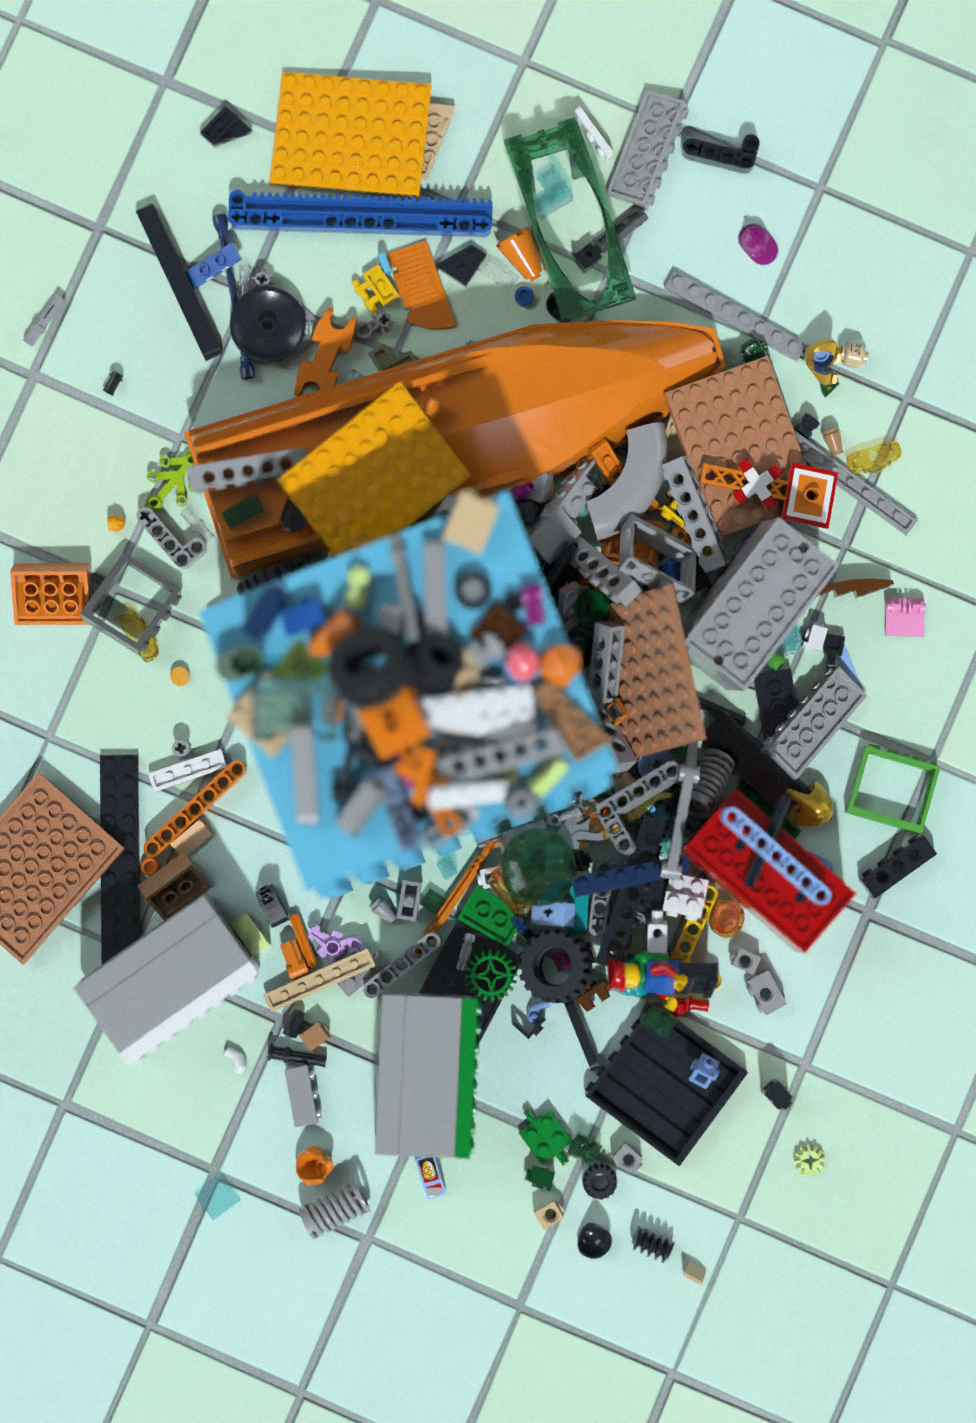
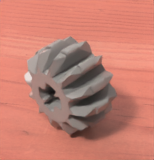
(514, 802)

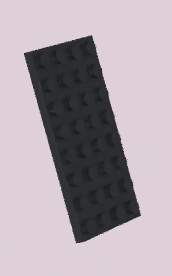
(447, 979)

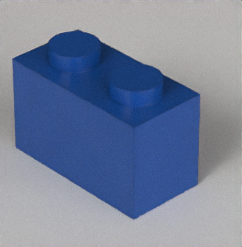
(302, 617)

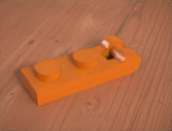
(606, 461)

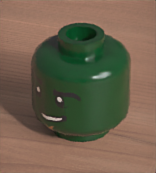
(753, 350)

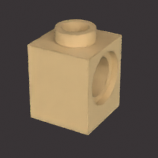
(543, 1220)

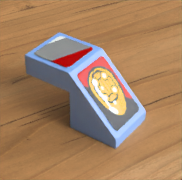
(430, 1176)

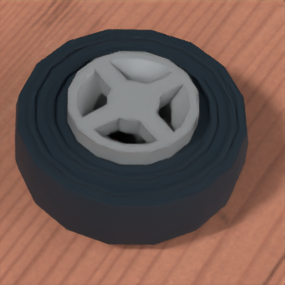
(473, 583)

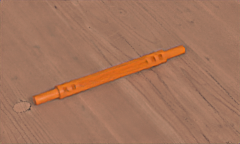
(457, 891)

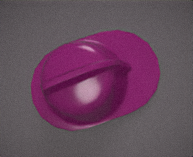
(758, 244)

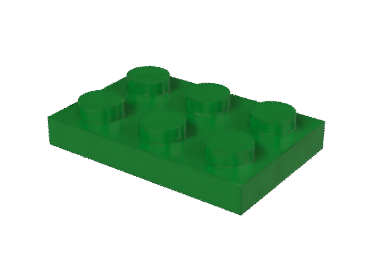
(489, 916)

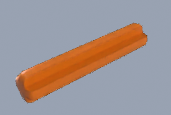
(303, 940)

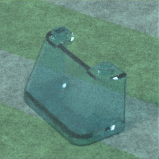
(294, 700)

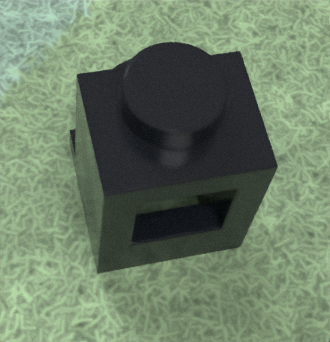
(585, 263)

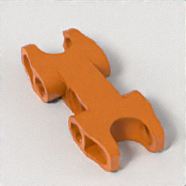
(331, 342)

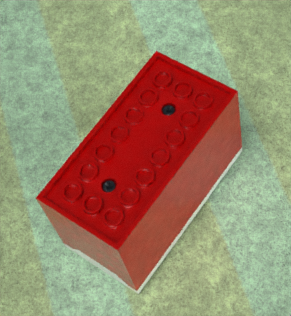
(773, 899)

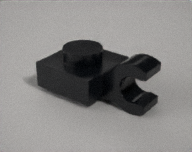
(833, 646)

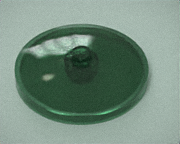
(537, 867)

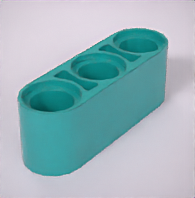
(581, 912)

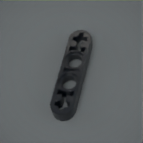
(581, 1035)

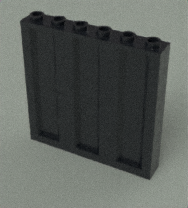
(651, 1089)

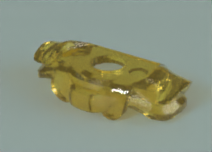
(860, 462)
(132, 623)

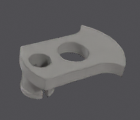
(450, 743)

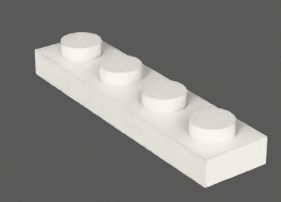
(187, 770)
(467, 793)

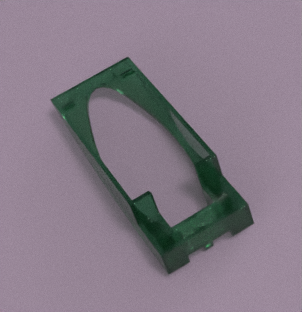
(543, 143)

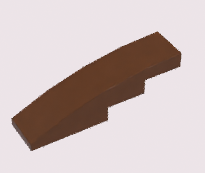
(859, 587)

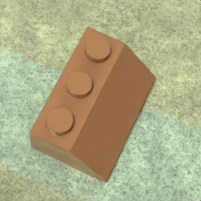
(174, 886)

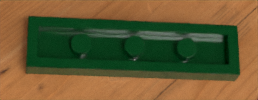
(767, 809)

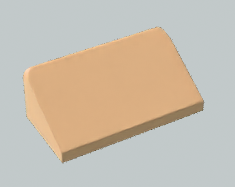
(191, 838)

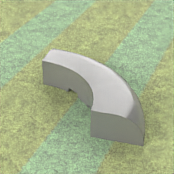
(636, 484)

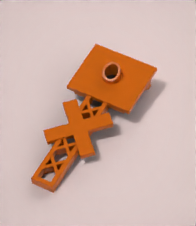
(409, 731)

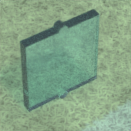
(217, 1197)

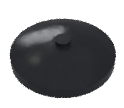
(267, 325)

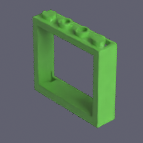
(909, 760)

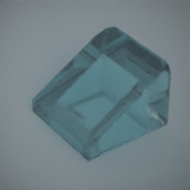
(447, 868)

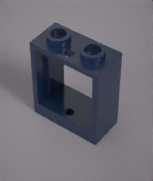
(265, 613)

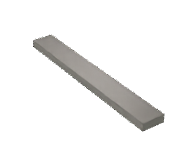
(857, 487)

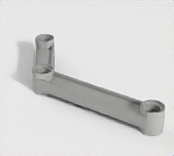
(689, 775)

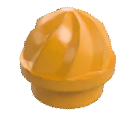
(115, 523)

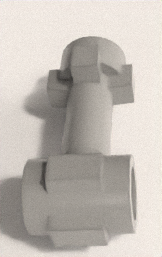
(558, 818)

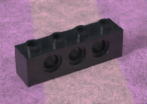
(924, 853)

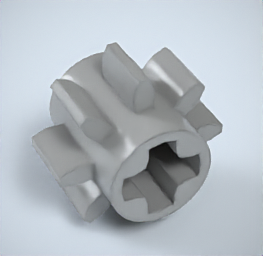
(260, 275)
(384, 319)

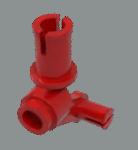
(689, 1003)

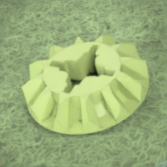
(802, 1154)

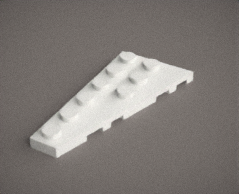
(485, 714)

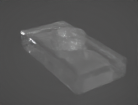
(498, 272)

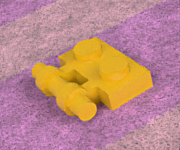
(380, 286)

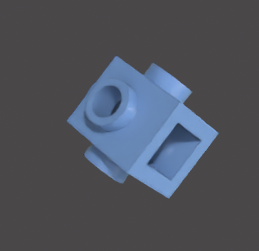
(707, 1068)

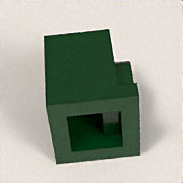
(540, 1177)

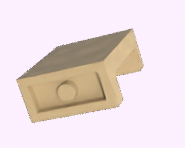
(471, 521)

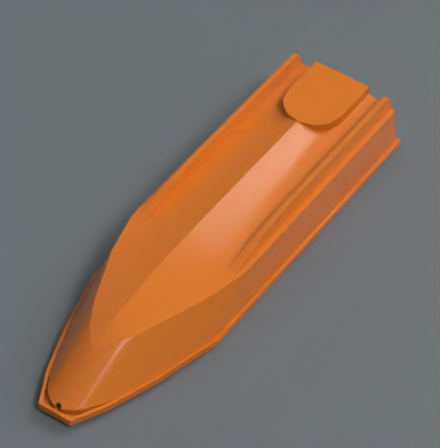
(507, 413)

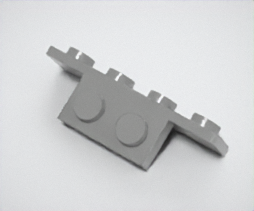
(573, 493)

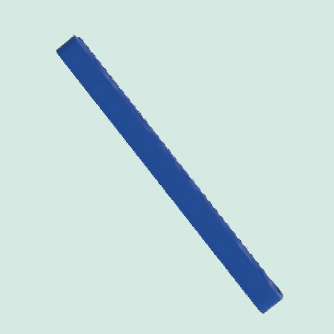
(313, 213)

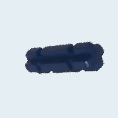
(523, 928)

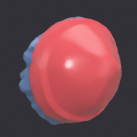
(521, 662)

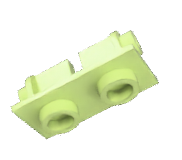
(357, 578)
(547, 776)

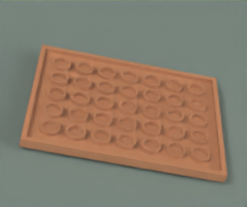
(731, 420)
(656, 675)
(46, 864)

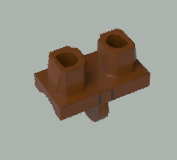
(600, 990)

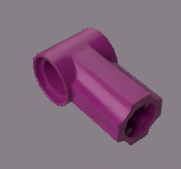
(532, 599)

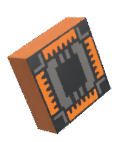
(616, 712)

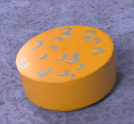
(179, 676)

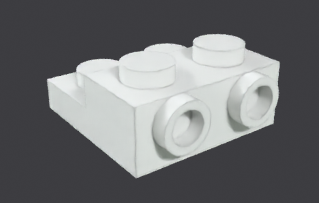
(686, 897)

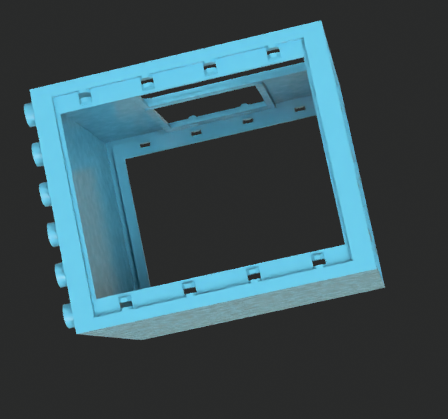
(323, 851)

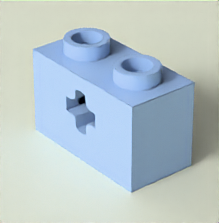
(556, 914)

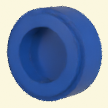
(524, 296)

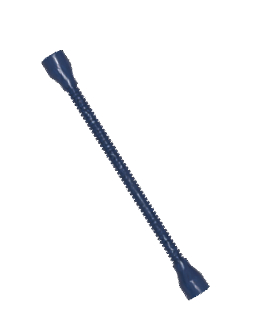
(220, 224)

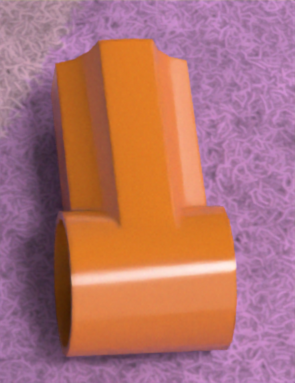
(295, 964)

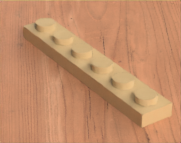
(319, 979)

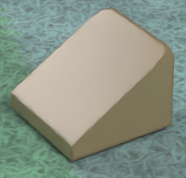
(694, 1272)

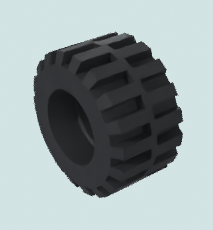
(445, 653)

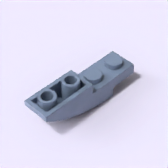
(397, 810)

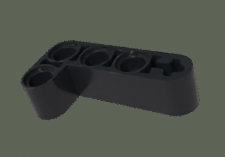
(719, 151)

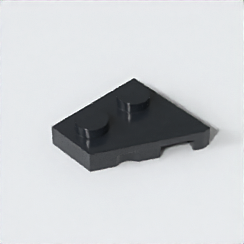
(462, 265)

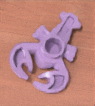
(333, 944)

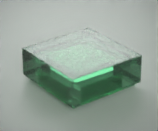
(432, 901)

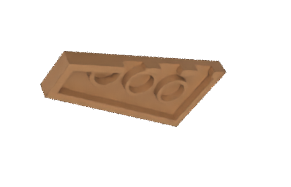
(576, 730)

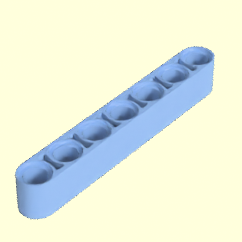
(783, 860)

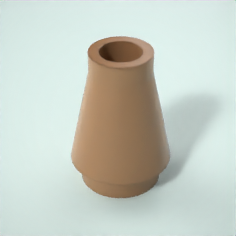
(833, 440)

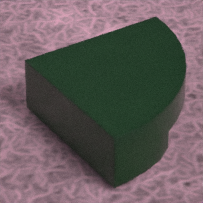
(826, 390)

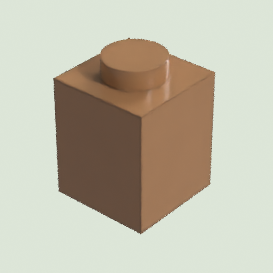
(315, 1036)

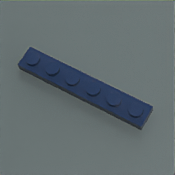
(622, 877)

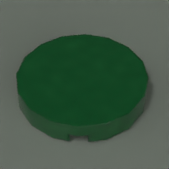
(592, 607)

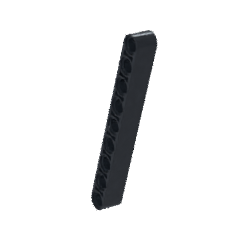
(179, 282)

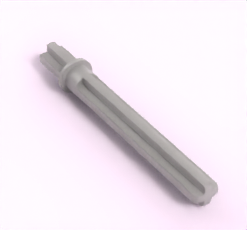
(398, 557)

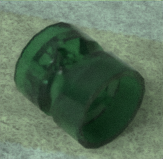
(658, 1020)
(584, 1149)

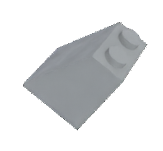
(549, 536)

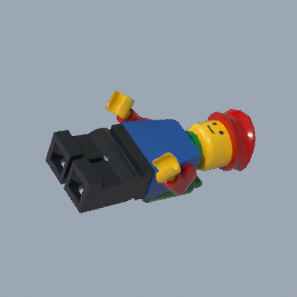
(662, 976)

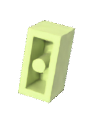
(250, 934)

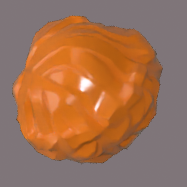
(559, 664)
(313, 1165)

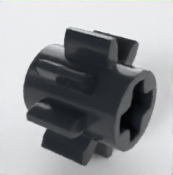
(582, 860)

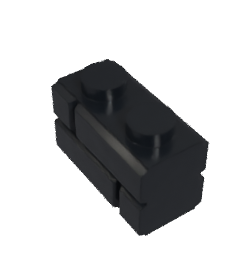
(777, 1095)

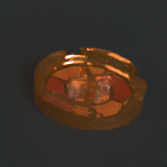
(726, 918)

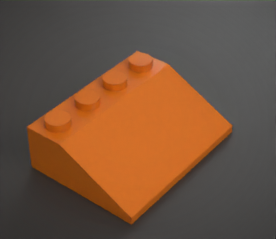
(50, 593)

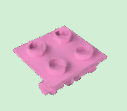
(905, 617)

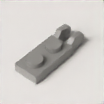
(355, 982)

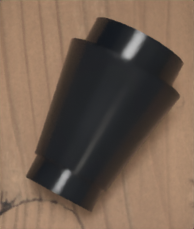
(294, 1024)

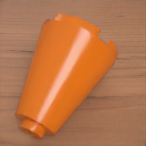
(522, 253)
(325, 638)

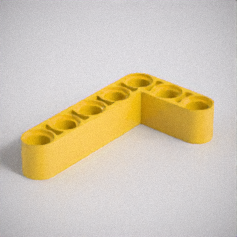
(692, 939)

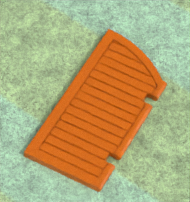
(421, 287)

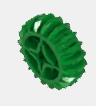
(474, 975)

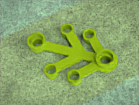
(175, 477)

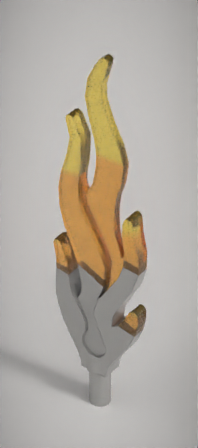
(593, 827)

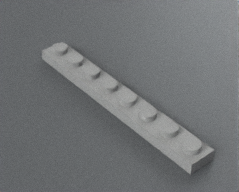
(735, 316)

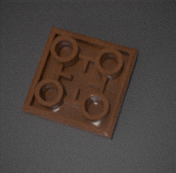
(500, 624)

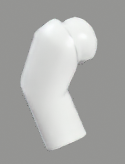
(238, 1059)

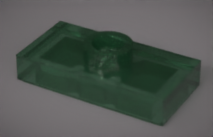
(242, 511)

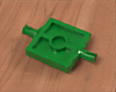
(545, 1137)

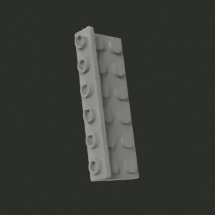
(648, 149)
(814, 721)

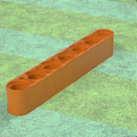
(186, 812)

